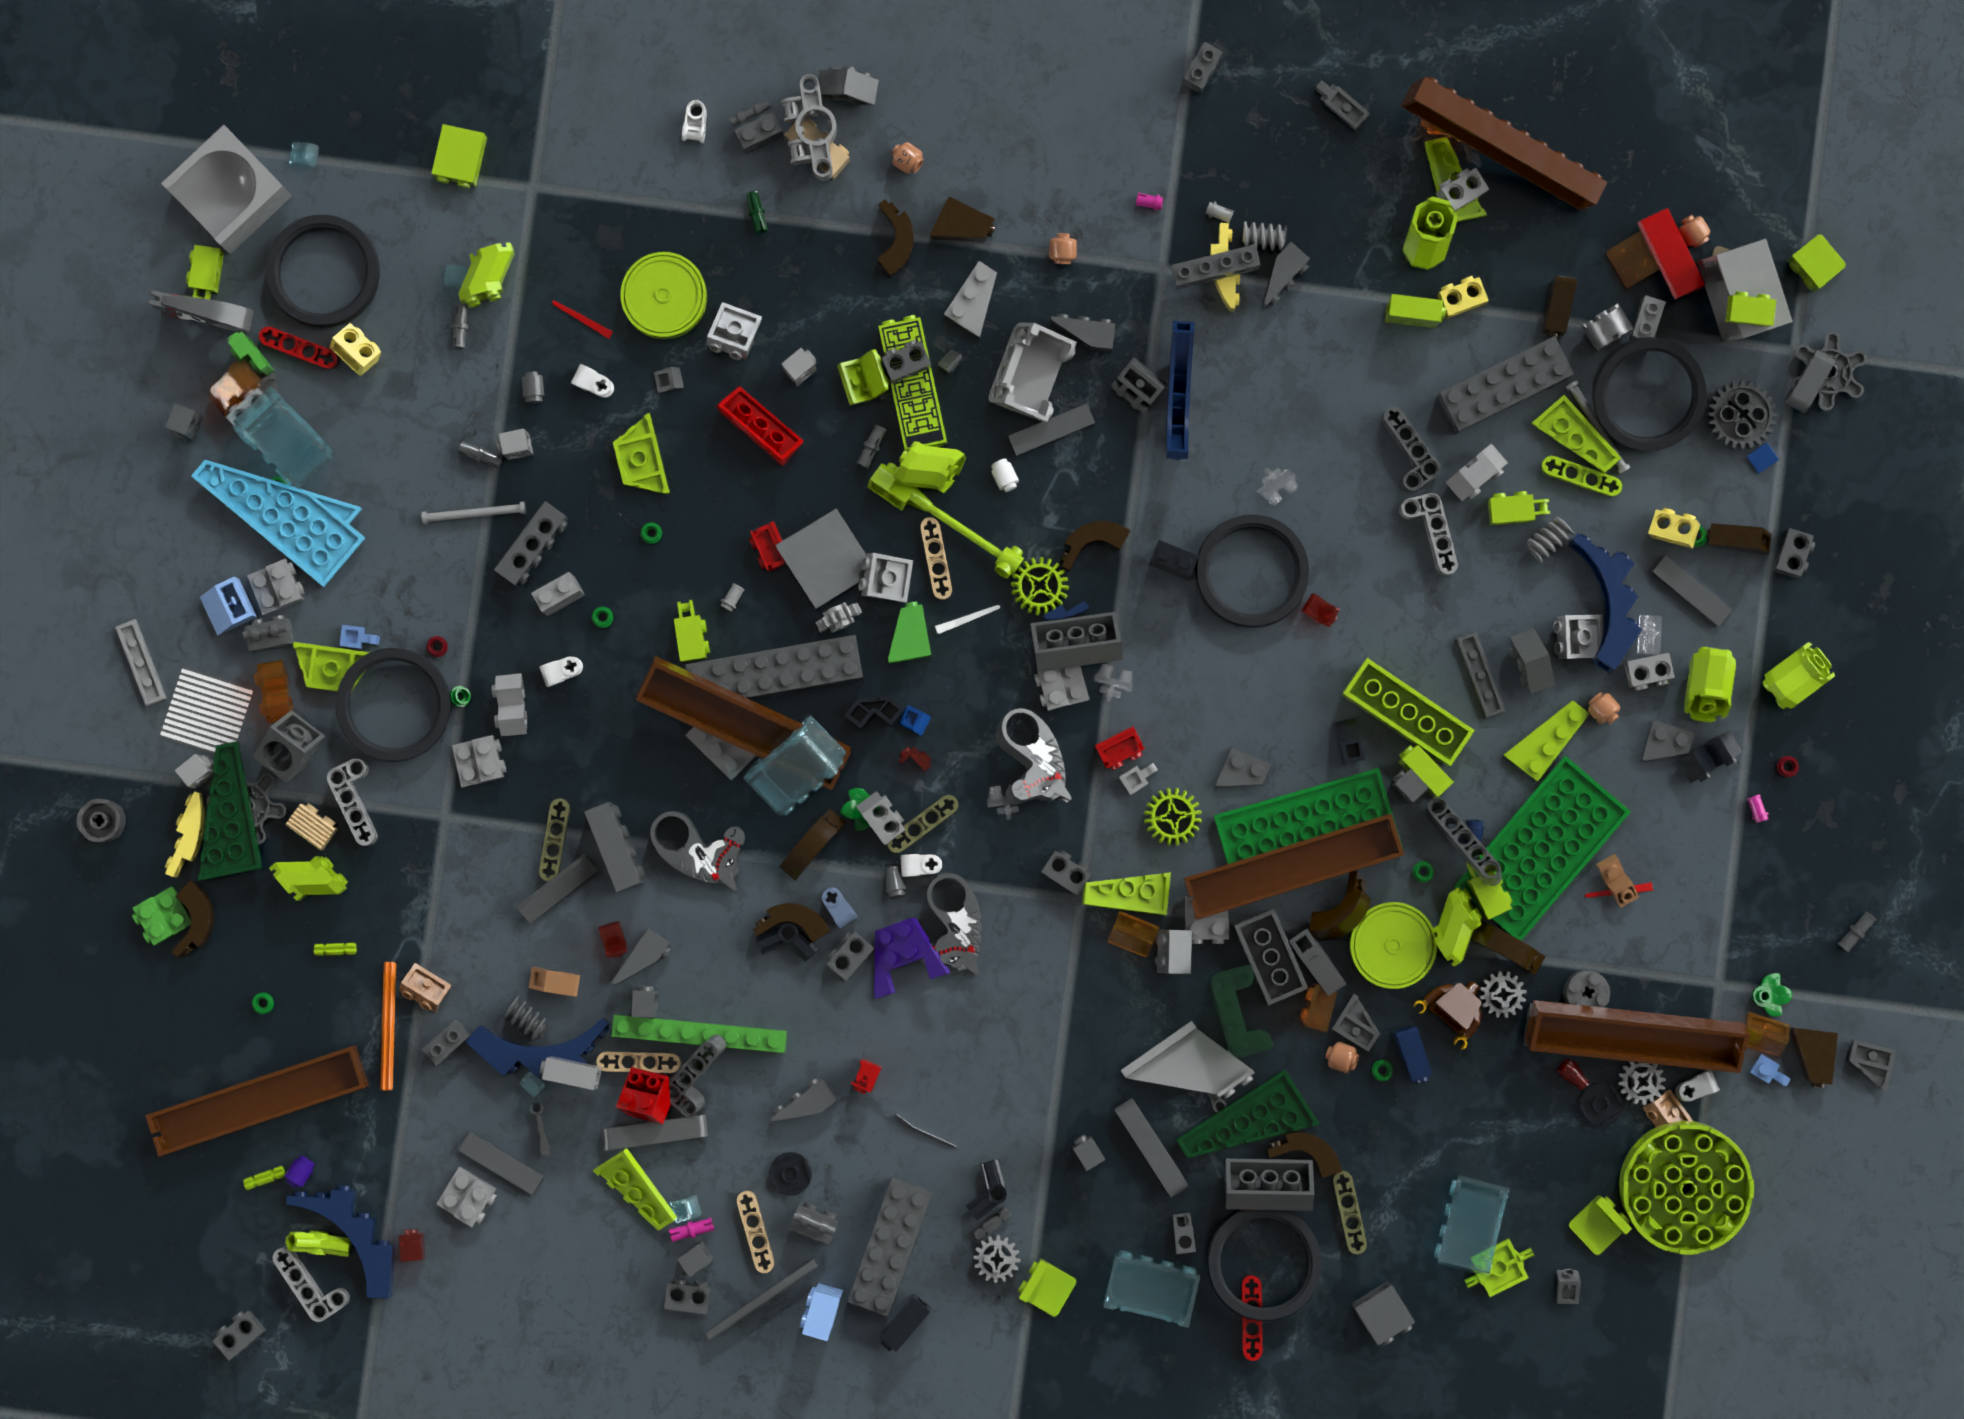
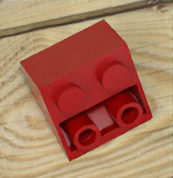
(645, 1096)

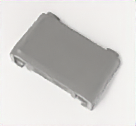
(1030, 370)

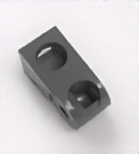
(1183, 1233)

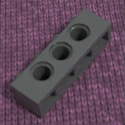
(1215, 267)
(532, 531)

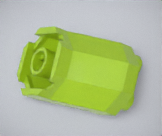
(1430, 233)
(486, 274)
(929, 467)
(1798, 676)
(1710, 684)
(309, 877)
(1457, 925)

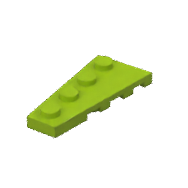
(1445, 166)
(1572, 430)
(1544, 744)
(1134, 894)
(632, 1182)

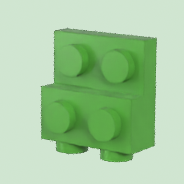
(244, 349)
(162, 916)

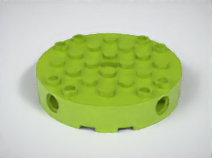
(1654, 1181)

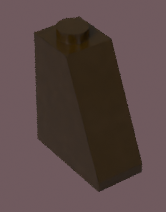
(962, 223)
(1559, 306)
(1739, 538)
(1816, 1054)

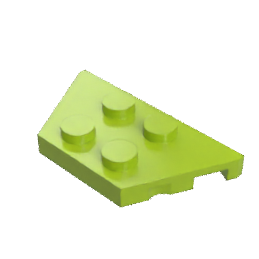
(640, 458)
(325, 665)

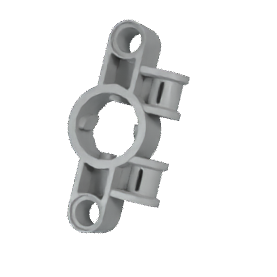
(810, 151)

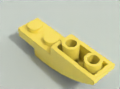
(1226, 286)
(192, 826)

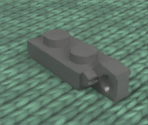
(1342, 104)

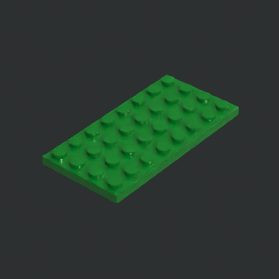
(1302, 815)
(1550, 843)

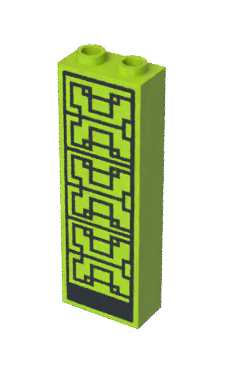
(916, 395)

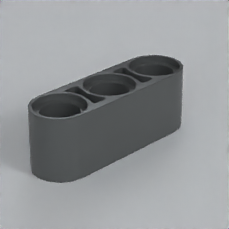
(1810, 381)

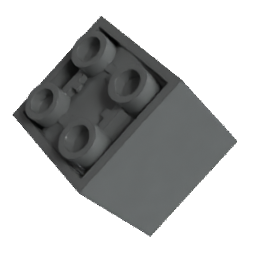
(288, 746)
(1383, 1314)

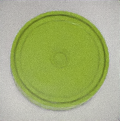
(664, 295)
(1393, 945)

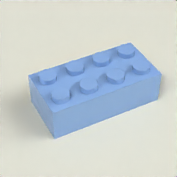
(820, 1317)

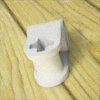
(694, 126)
(590, 380)
(557, 671)
(916, 865)

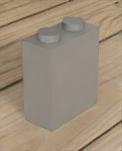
(558, 594)
(571, 1072)

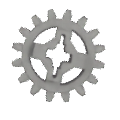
(838, 617)
(1503, 1004)
(1634, 1089)
(986, 1258)

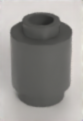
(532, 387)

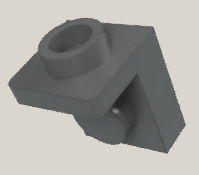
(1568, 1286)

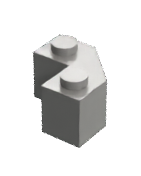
(1476, 473)
(511, 706)

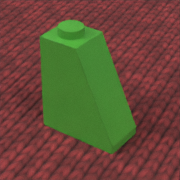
(910, 635)

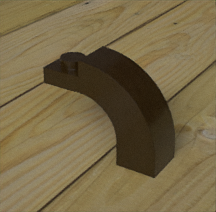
(900, 252)
(1098, 531)
(811, 844)
(804, 916)
(1344, 917)
(202, 918)
(1508, 947)
(1322, 1153)

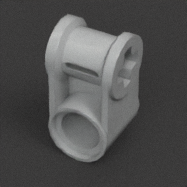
(1700, 1086)

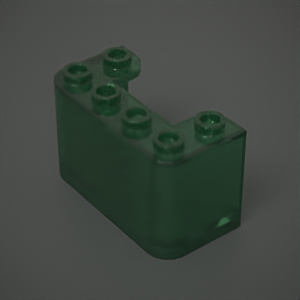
(1223, 992)

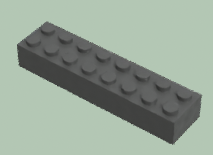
(785, 668)

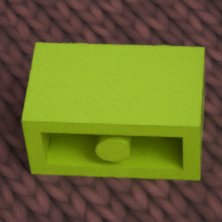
(1750, 310)

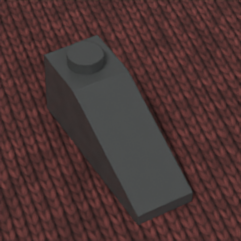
(646, 953)

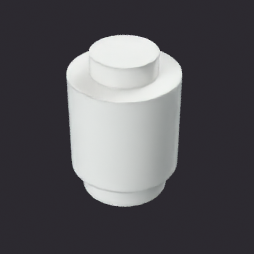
(1004, 475)

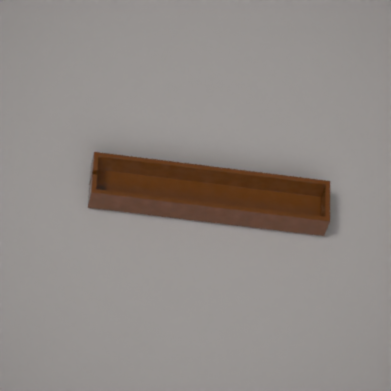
(1503, 143)
(719, 711)
(1293, 866)
(1636, 1036)
(257, 1100)

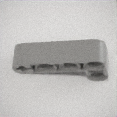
(1433, 535)
(356, 804)
(307, 1280)

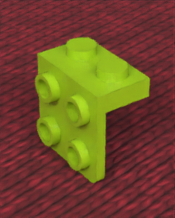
(1816, 263)
(863, 378)
(1599, 1224)
(1046, 1287)

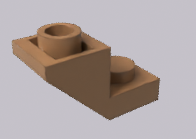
(1617, 881)
(554, 981)

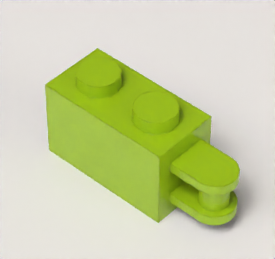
(205, 270)
(1515, 508)
(690, 634)
(1490, 899)

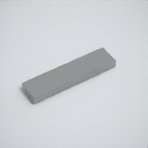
(141, 663)

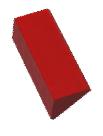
(1671, 254)
(760, 425)

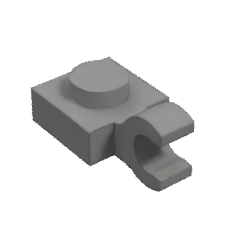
(1135, 779)

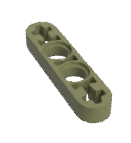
(924, 826)
(552, 839)
(1352, 1211)

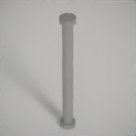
(1594, 421)
(469, 513)

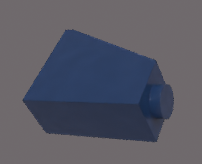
(1412, 1054)

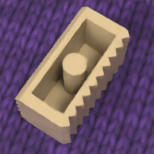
(312, 826)

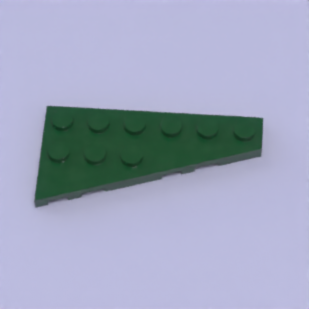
(229, 826)
(1260, 1114)

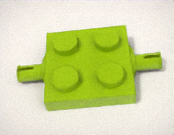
(1505, 1271)

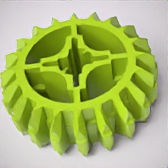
(1025, 574)
(1156, 819)

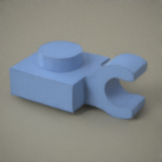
(354, 637)
(1767, 1070)

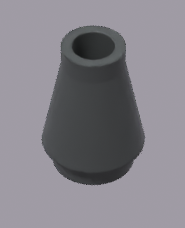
(894, 884)

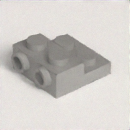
(733, 331)
(886, 577)
(276, 586)
(1578, 636)
(1061, 687)
(479, 761)
(1212, 927)
(467, 1197)

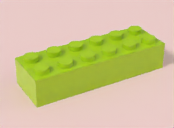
(1407, 712)

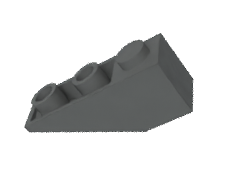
(1286, 267)
(1091, 334)
(1317, 962)
(811, 1102)

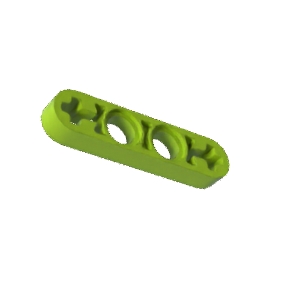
(1580, 479)

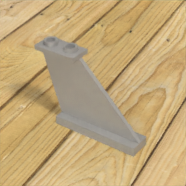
(1192, 1063)

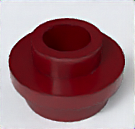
(430, 646)
(1793, 763)

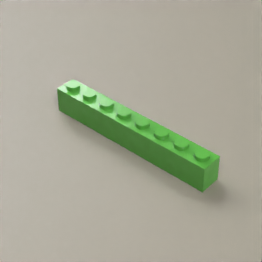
(698, 1032)

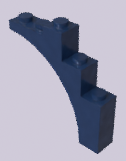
(1179, 390)
(1618, 599)
(505, 1054)
(360, 1229)

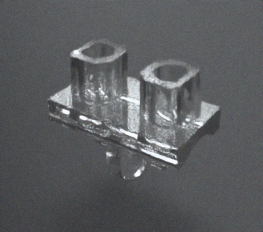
(1275, 481)
(1650, 637)
(1123, 683)
(996, 799)

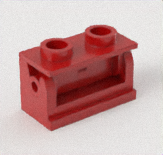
(765, 540)
(1119, 748)
(866, 1076)

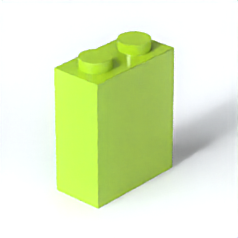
(459, 156)
(1414, 311)
(1426, 769)

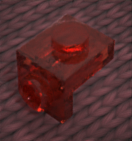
(1320, 610)
(921, 758)
(613, 939)

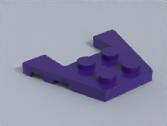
(898, 947)

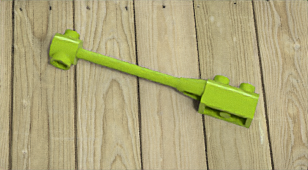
(901, 495)

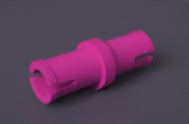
(691, 1229)

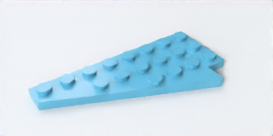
(299, 523)

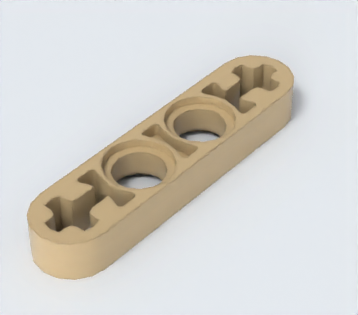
(933, 559)
(639, 1061)
(759, 1230)

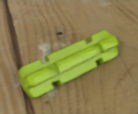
(335, 949)
(264, 1177)

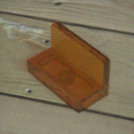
(1133, 934)
(1767, 1034)

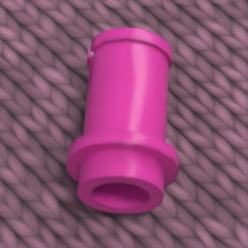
(1149, 201)
(1757, 808)

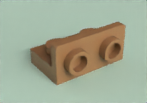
(424, 988)
(1666, 1110)

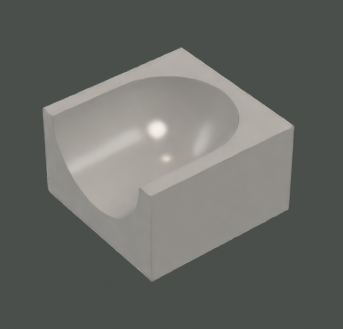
(226, 189)
(1743, 270)

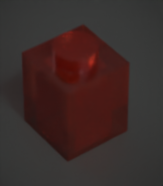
(412, 1245)

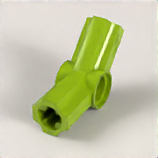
(318, 1243)

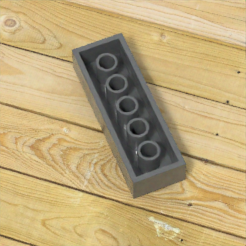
(1505, 385)
(890, 1246)

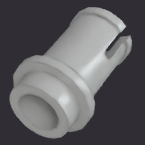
(1219, 212)
(732, 597)

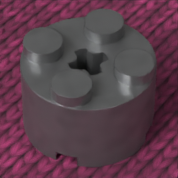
(1607, 327)
(96, 809)
(1590, 980)

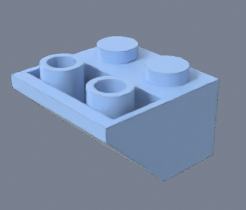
(227, 605)

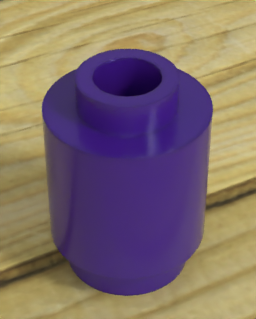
(299, 1171)

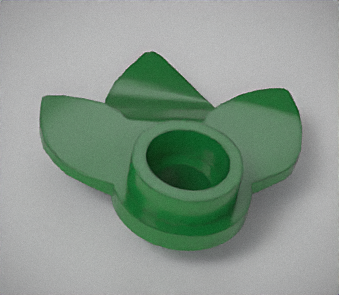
(850, 810)
(1774, 995)

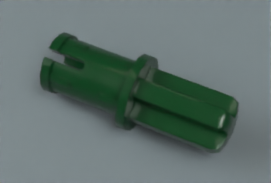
(756, 212)

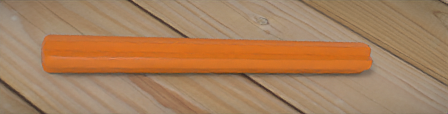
(388, 1022)

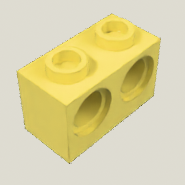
(1464, 301)
(351, 352)
(1672, 532)

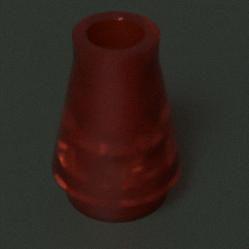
(1572, 1073)

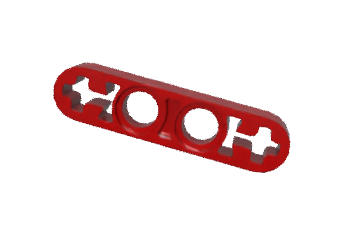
(300, 345)
(1245, 1321)

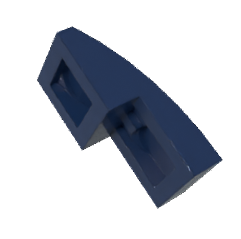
(1060, 613)

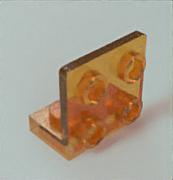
(1633, 259)
(1318, 1008)

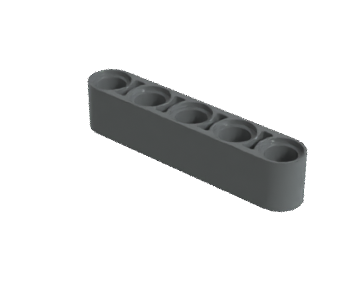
(1468, 850)
(654, 1133)
(1151, 1147)

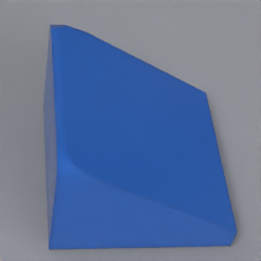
(1762, 458)
(914, 720)

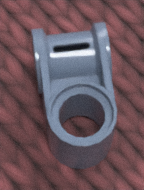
(840, 910)

